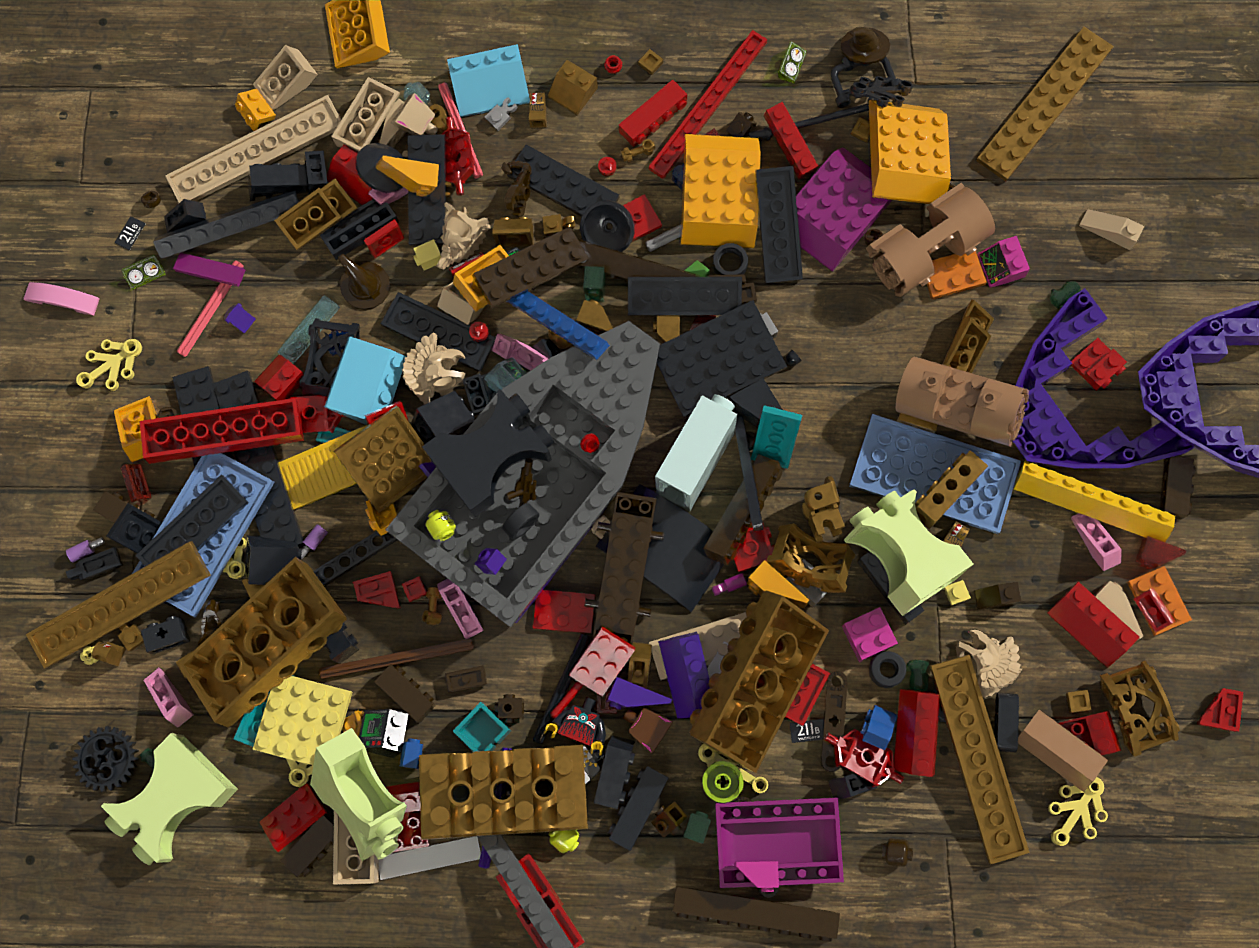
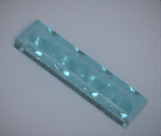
(300, 340)

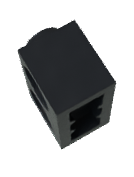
(315, 170)

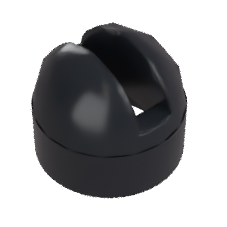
(792, 358)

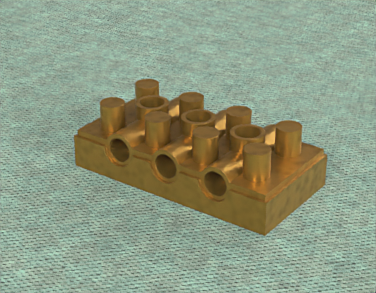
(262, 643)
(757, 680)
(519, 813)

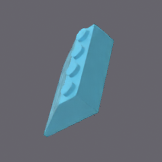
(488, 79)
(364, 379)

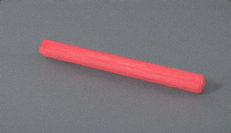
(453, 112)
(205, 316)

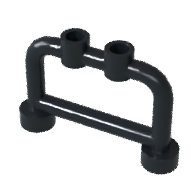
(843, 98)

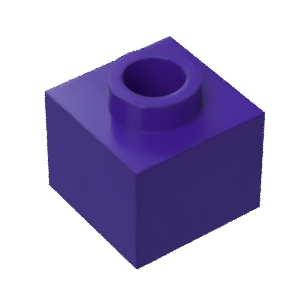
(490, 561)

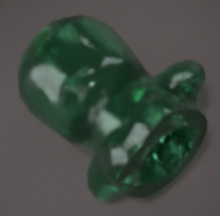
(1060, 297)
(919, 677)

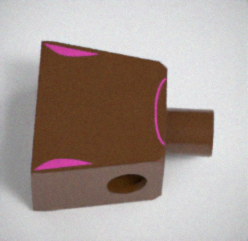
(647, 728)

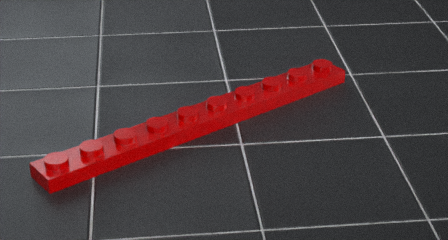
(708, 103)

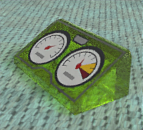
(792, 63)
(143, 272)

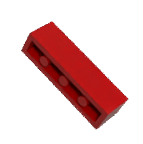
(653, 113)
(790, 140)

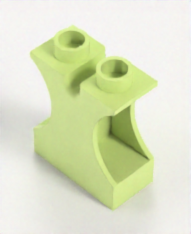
(912, 557)
(179, 785)
(353, 790)

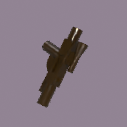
(524, 487)

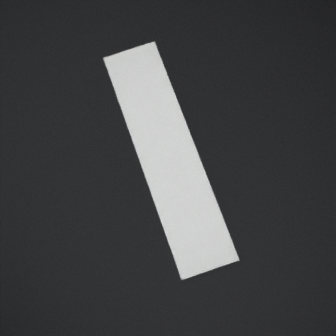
(429, 857)

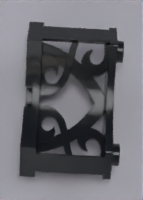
(316, 354)

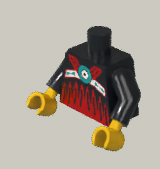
(580, 725)

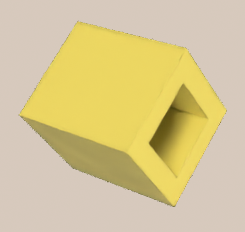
(427, 255)

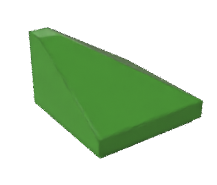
(698, 268)

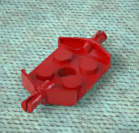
(456, 143)
(323, 418)
(850, 752)

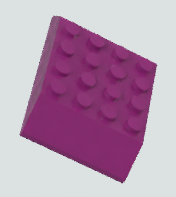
(837, 208)
(794, 832)

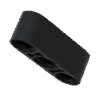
(1006, 721)

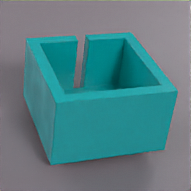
(481, 729)

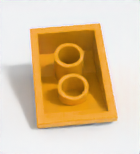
(412, 175)
(465, 282)
(129, 425)
(768, 579)

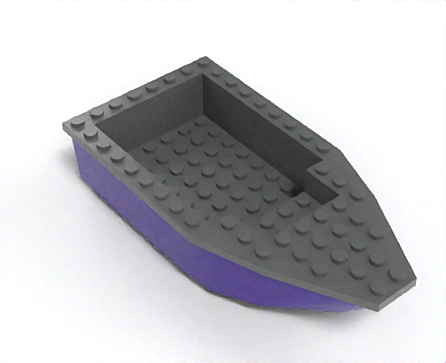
(570, 399)

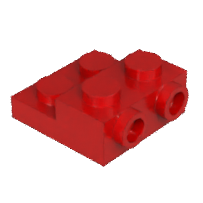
(1098, 364)
(754, 549)

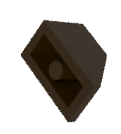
(998, 596)

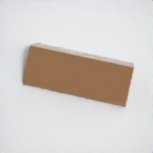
(1061, 751)

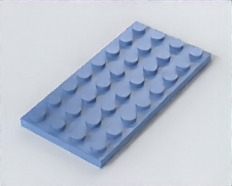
(910, 459)
(222, 545)

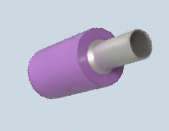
(313, 539)
(83, 549)

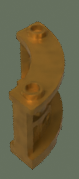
(827, 553)
(1130, 733)

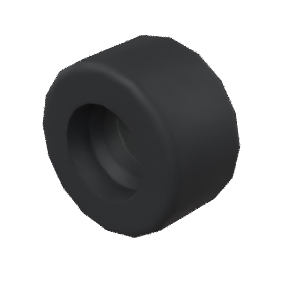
(878, 678)

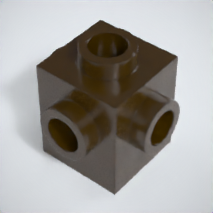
(516, 712)
(669, 819)

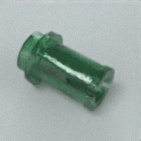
(148, 756)

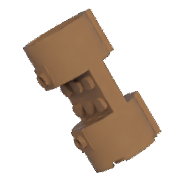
(958, 222)
(962, 400)

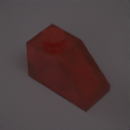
(1156, 553)

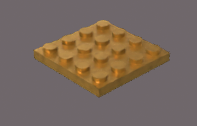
(385, 459)

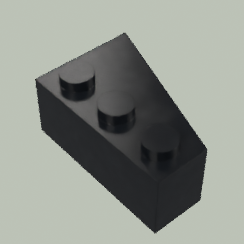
(276, 179)
(341, 645)
(615, 772)

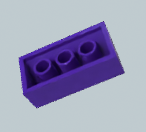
(685, 672)

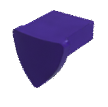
(239, 317)

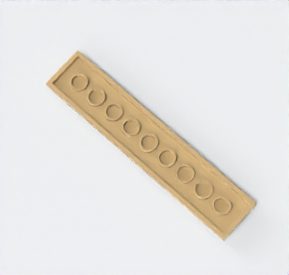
(258, 147)

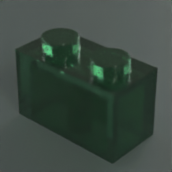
(594, 283)
(697, 827)

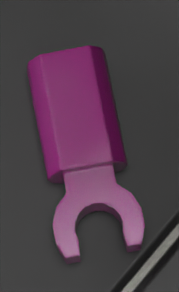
(730, 585)

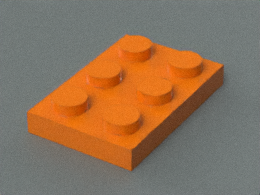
(955, 275)
(1166, 590)

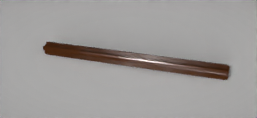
(396, 658)

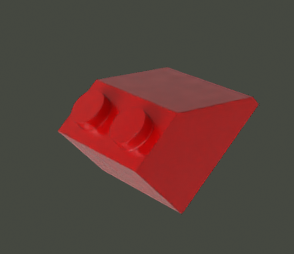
(280, 378)

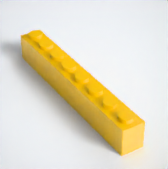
(1094, 502)

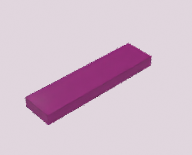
(209, 269)

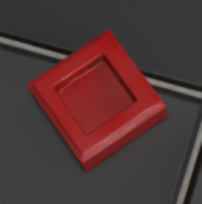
(414, 589)

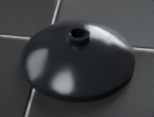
(366, 167)
(595, 229)

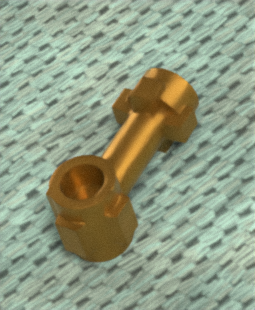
(646, 148)
(431, 616)

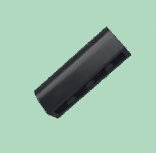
(356, 227)

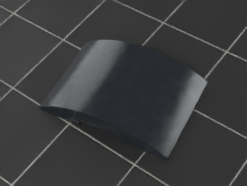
(679, 561)

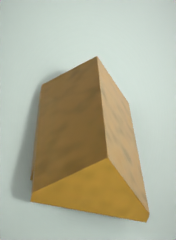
(315, 214)
(969, 338)

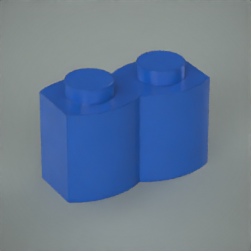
(878, 727)
(410, 753)

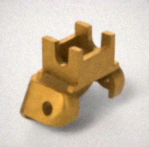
(828, 510)

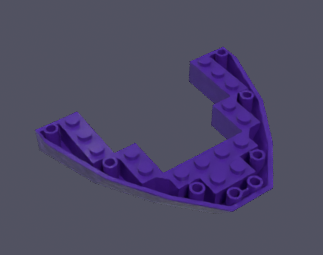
(1172, 392)
(1045, 431)

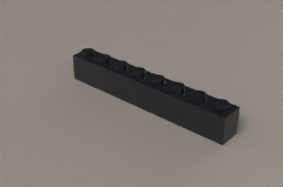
(224, 224)

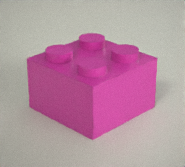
(869, 634)

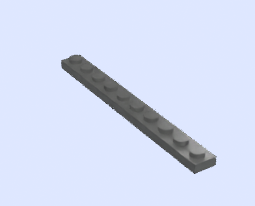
(520, 885)

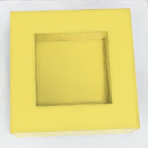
(957, 592)

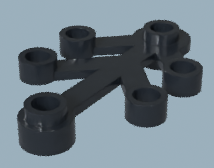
(862, 89)

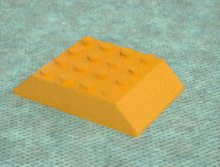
(909, 152)
(720, 191)

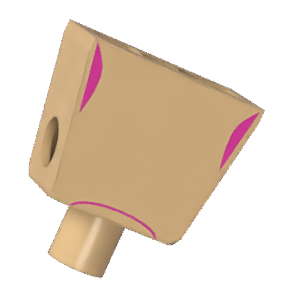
(415, 117)

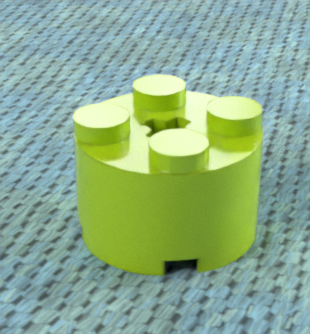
(730, 774)

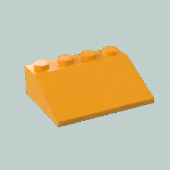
(356, 31)

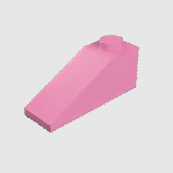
(1098, 541)
(460, 608)
(168, 698)

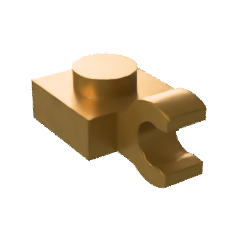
(555, 224)
(130, 636)

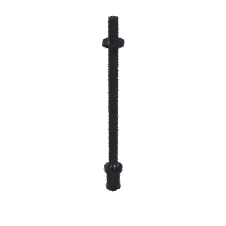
(767, 134)

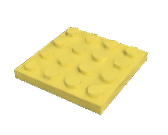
(300, 718)

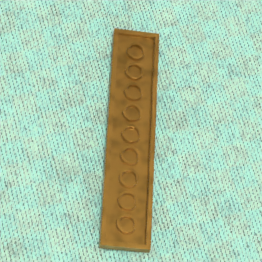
(1044, 104)
(118, 604)
(979, 759)

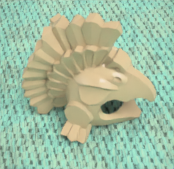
(460, 236)
(428, 369)
(993, 663)

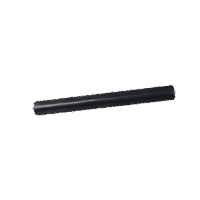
(561, 688)

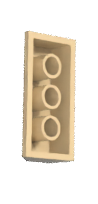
(365, 115)
(347, 864)

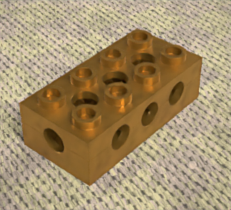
(957, 480)

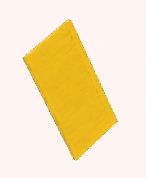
(316, 472)

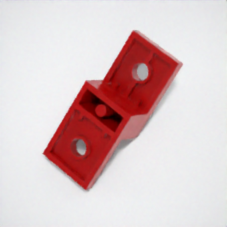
(551, 900)

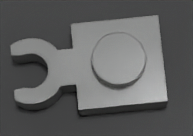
(499, 115)

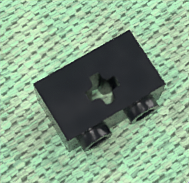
(176, 635)

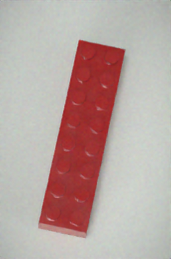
(221, 430)

